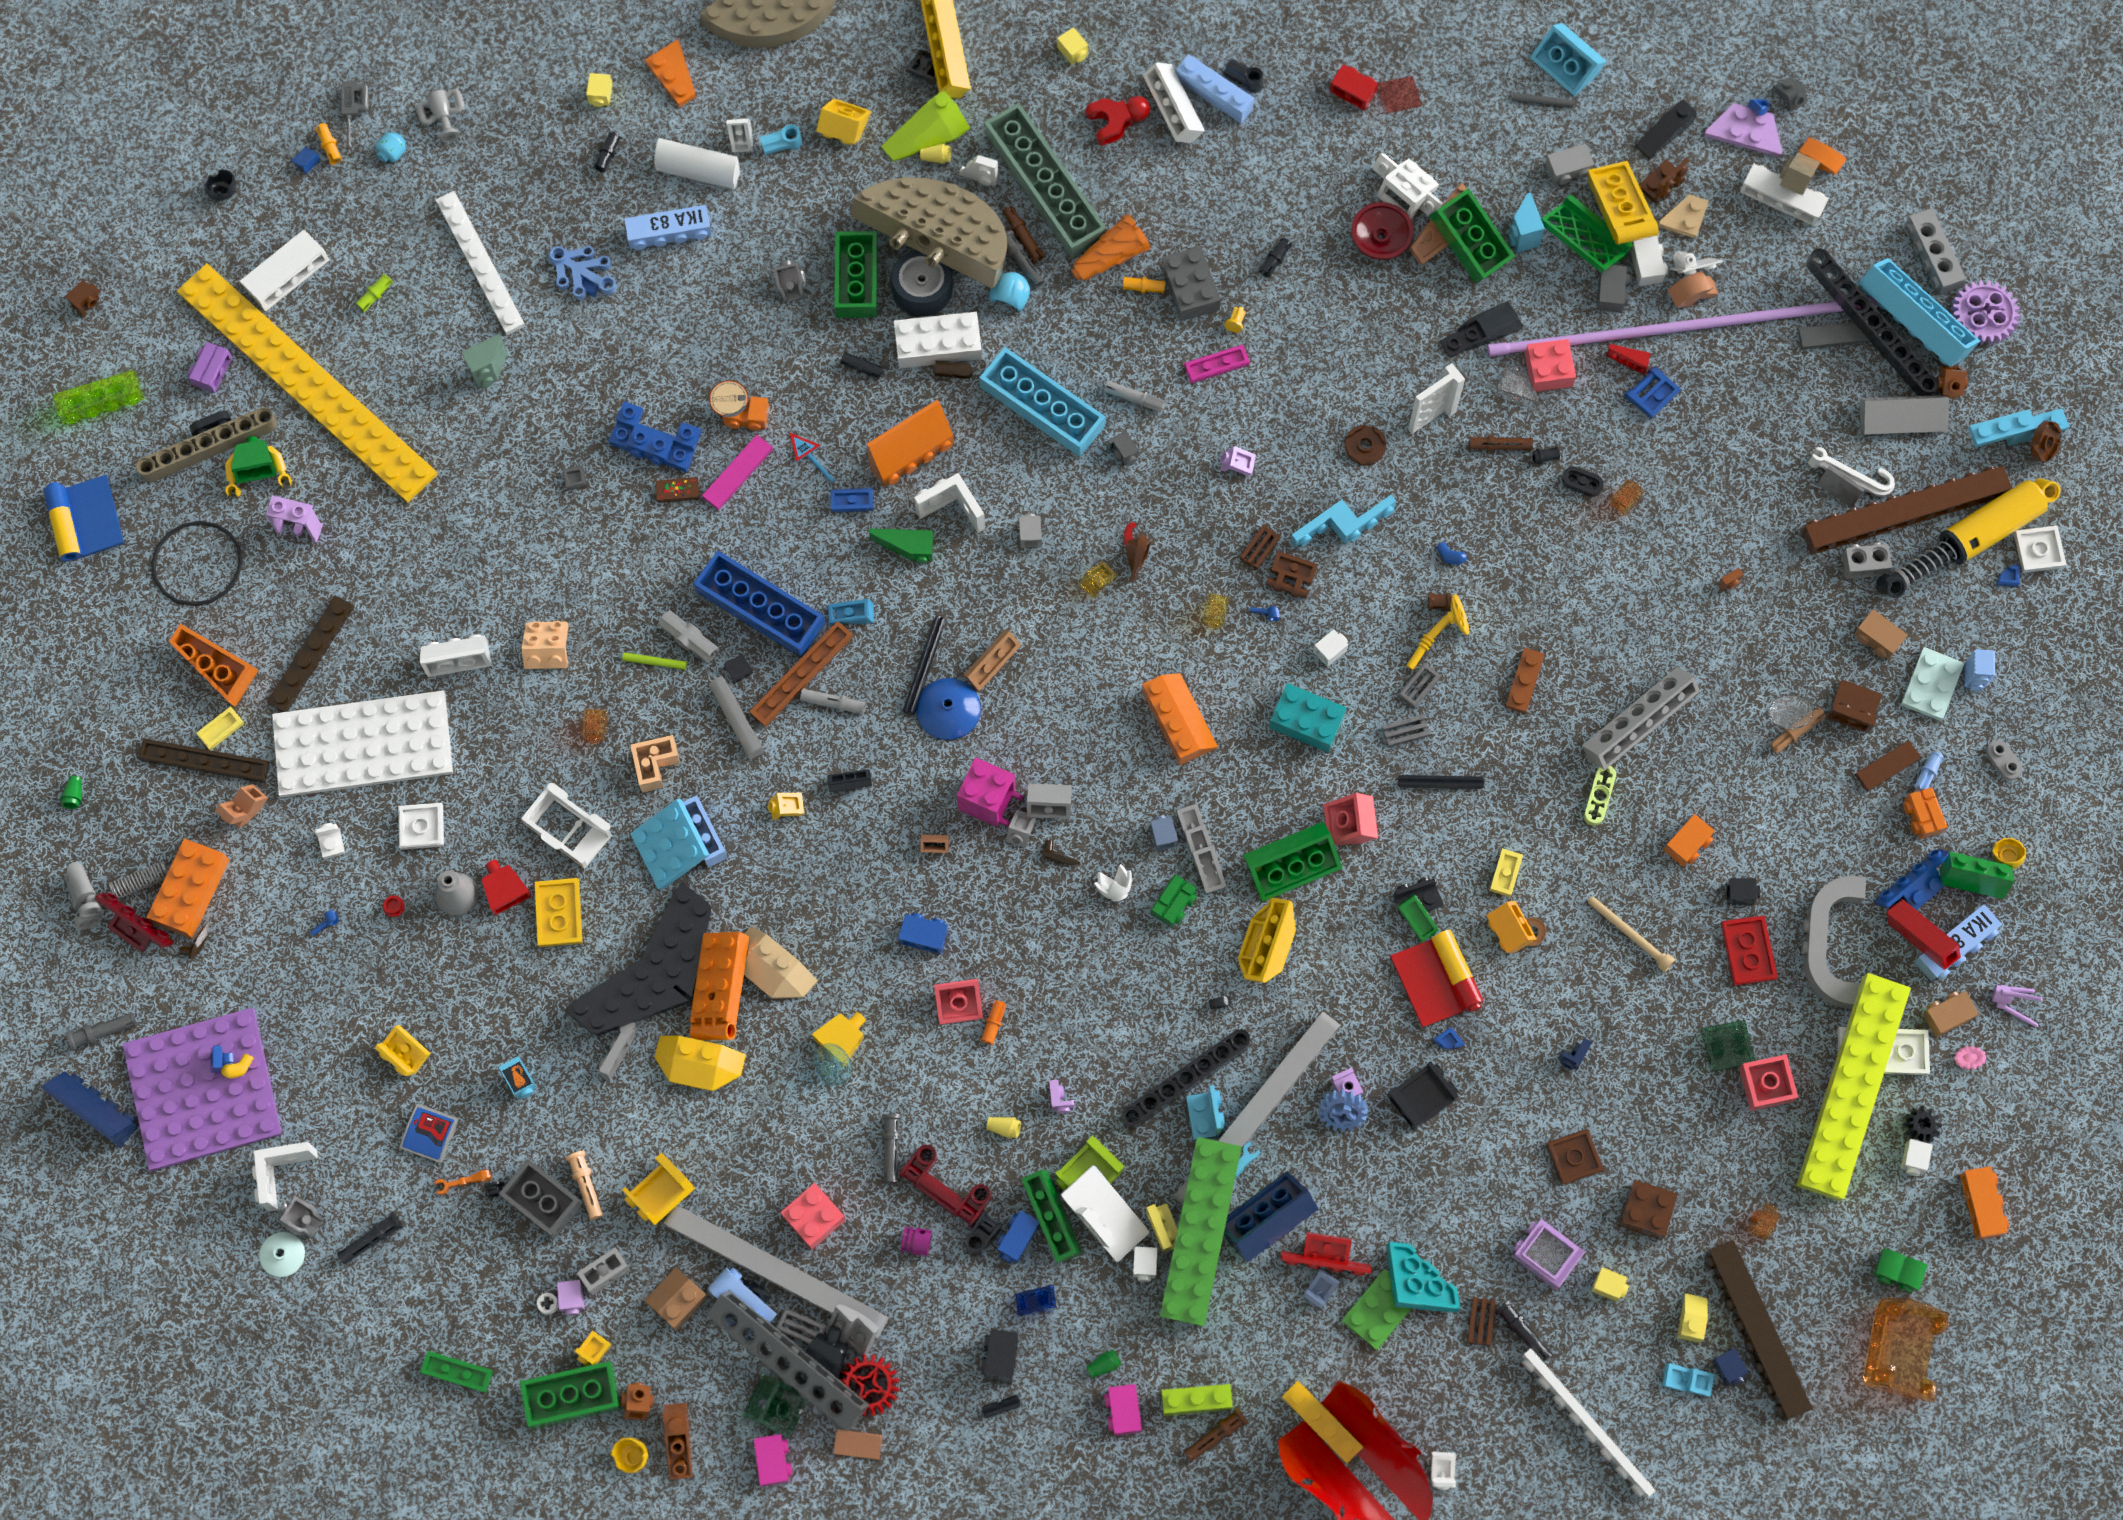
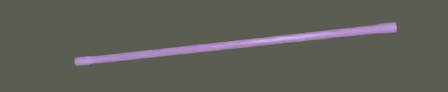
(1505, 348)

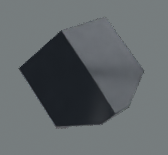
(922, 66)

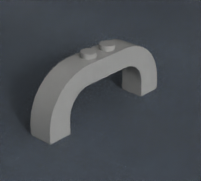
(1814, 948)

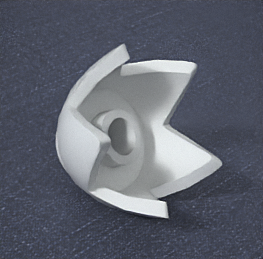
(1116, 888)

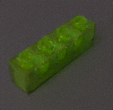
(87, 394)

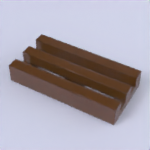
(1269, 533)
(1483, 1302)

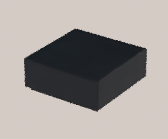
(738, 668)

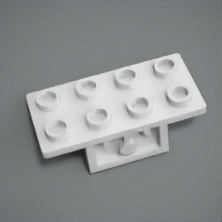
(1105, 1213)

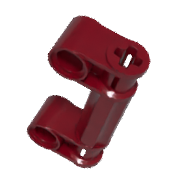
(941, 1193)

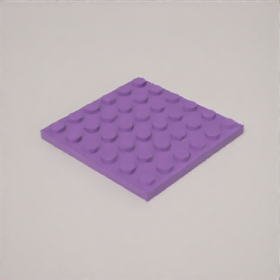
(195, 1112)

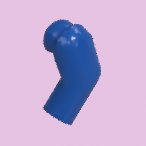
(1451, 557)

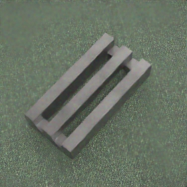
(1409, 699)
(1423, 725)
(791, 1333)

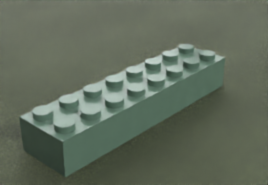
(1044, 180)

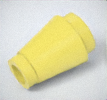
(936, 154)
(1004, 1126)

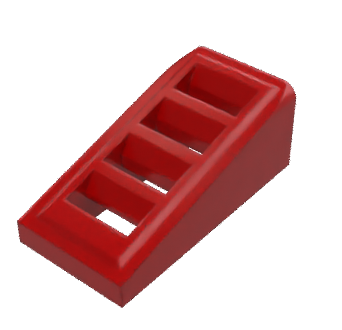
(1632, 358)

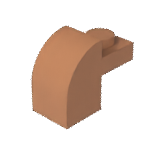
(1691, 289)
(243, 807)

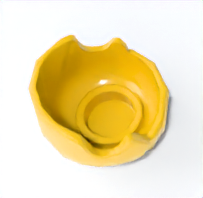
(2009, 852)
(629, 1455)

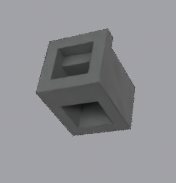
(1123, 448)

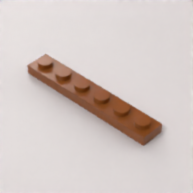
(801, 674)

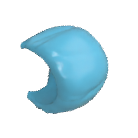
(1011, 289)

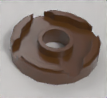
(2045, 441)
(1365, 456)

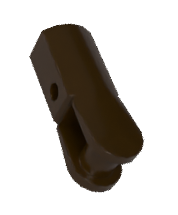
(952, 370)

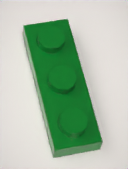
(456, 1371)

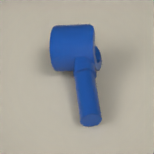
(1273, 612)
(331, 919)

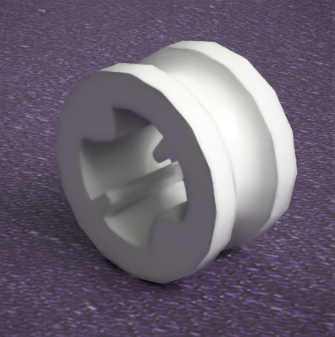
(542, 1299)

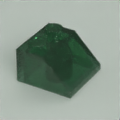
(775, 1406)

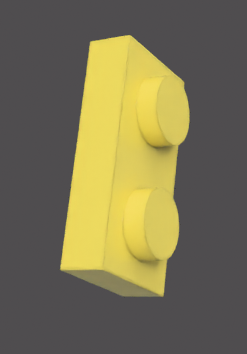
(1506, 872)

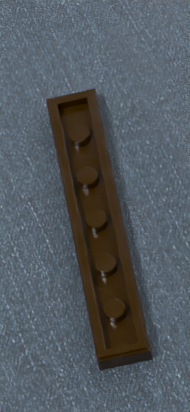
(204, 760)

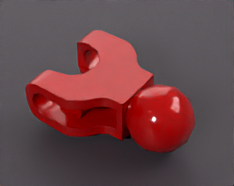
(1118, 116)

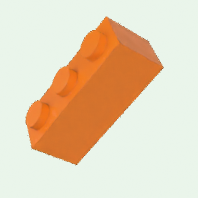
(1984, 1203)

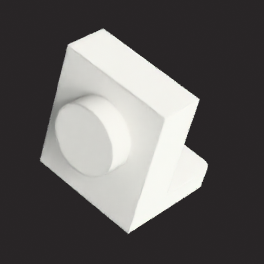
(1443, 1470)

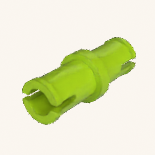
(374, 292)

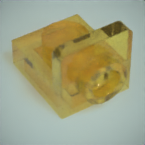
(1097, 578)

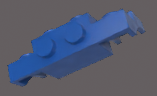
(651, 443)

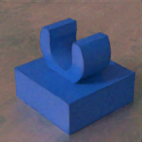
(218, 1059)

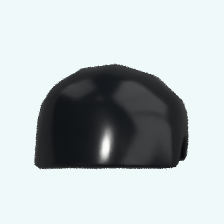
(221, 185)

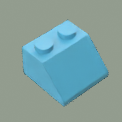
(1526, 227)

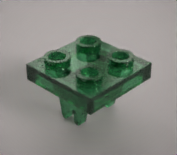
(1727, 1045)

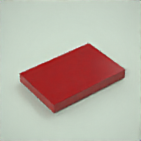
(1749, 950)

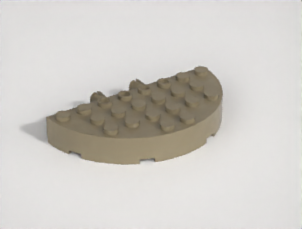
(765, 21)
(939, 222)

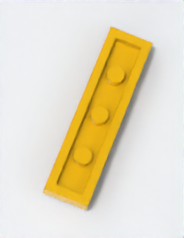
(1322, 1422)

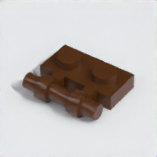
(1292, 568)

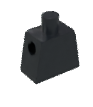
(829, 1351)

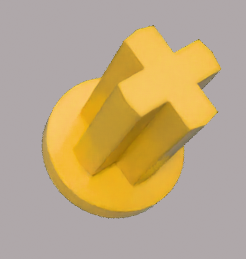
(1234, 323)

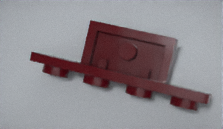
(130, 926)

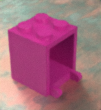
(987, 792)

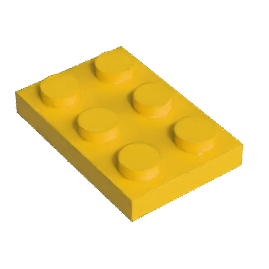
(558, 912)

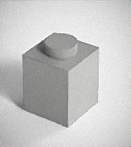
(1030, 531)

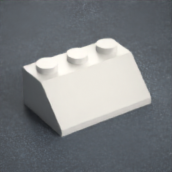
(455, 655)

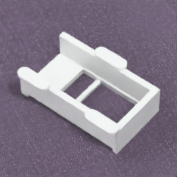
(588, 846)

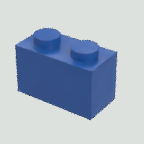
(923, 933)

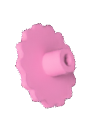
(1970, 1057)

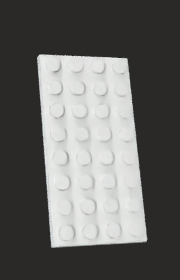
(362, 744)

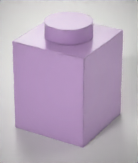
(570, 1297)

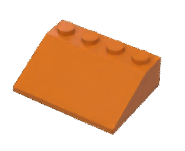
(910, 444)

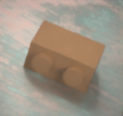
(1880, 635)
(1950, 1014)

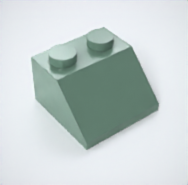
(486, 360)

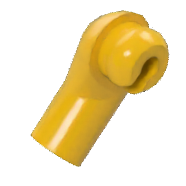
(237, 1069)

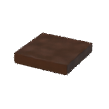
(1574, 1157)

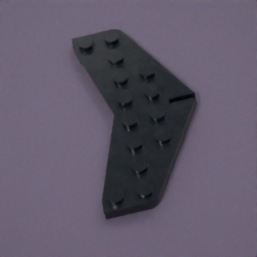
(651, 982)

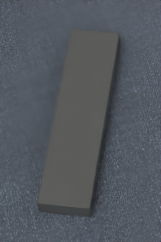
(1832, 335)

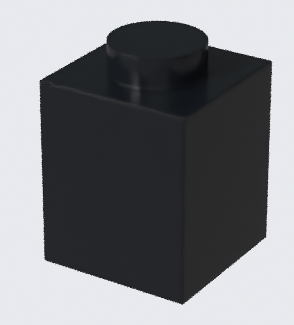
(1742, 891)

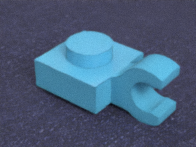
(1245, 1160)

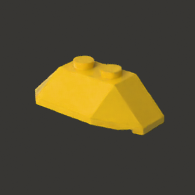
(1267, 941)
(698, 1062)

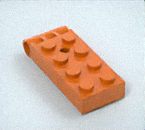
(718, 986)

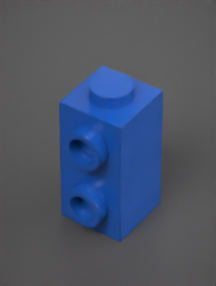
(1018, 1237)

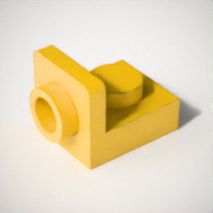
(786, 805)

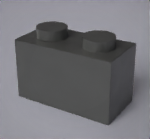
(1612, 289)

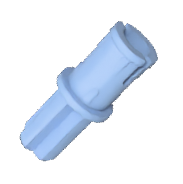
(1929, 771)

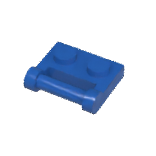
(1657, 397)

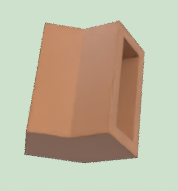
(935, 838)

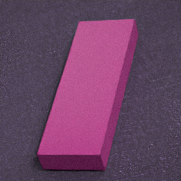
(1216, 364)

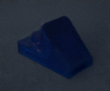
(1036, 1301)

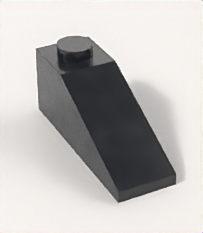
(1667, 129)

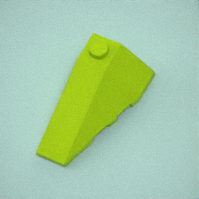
(930, 126)

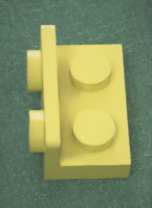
(1163, 1226)

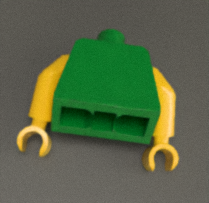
(253, 462)

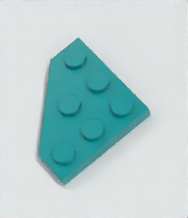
(1418, 1282)

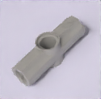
(688, 636)

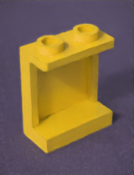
(659, 1191)

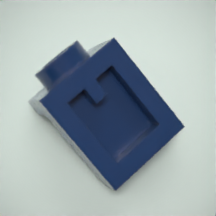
(1579, 1053)

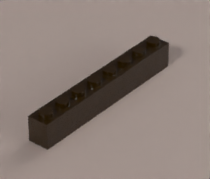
(1758, 1330)

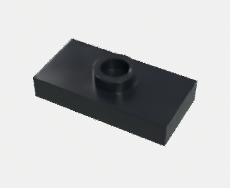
(849, 781)

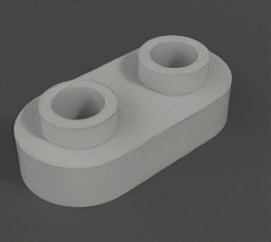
(2003, 760)

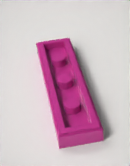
(737, 472)

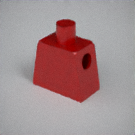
(503, 887)

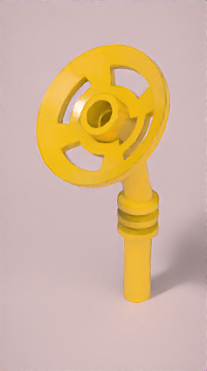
(1456, 615)

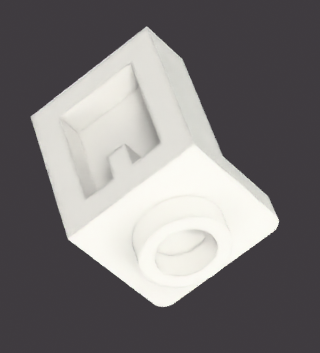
(330, 840)

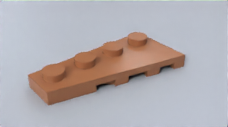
(1430, 240)

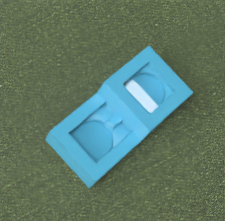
(1688, 1380)

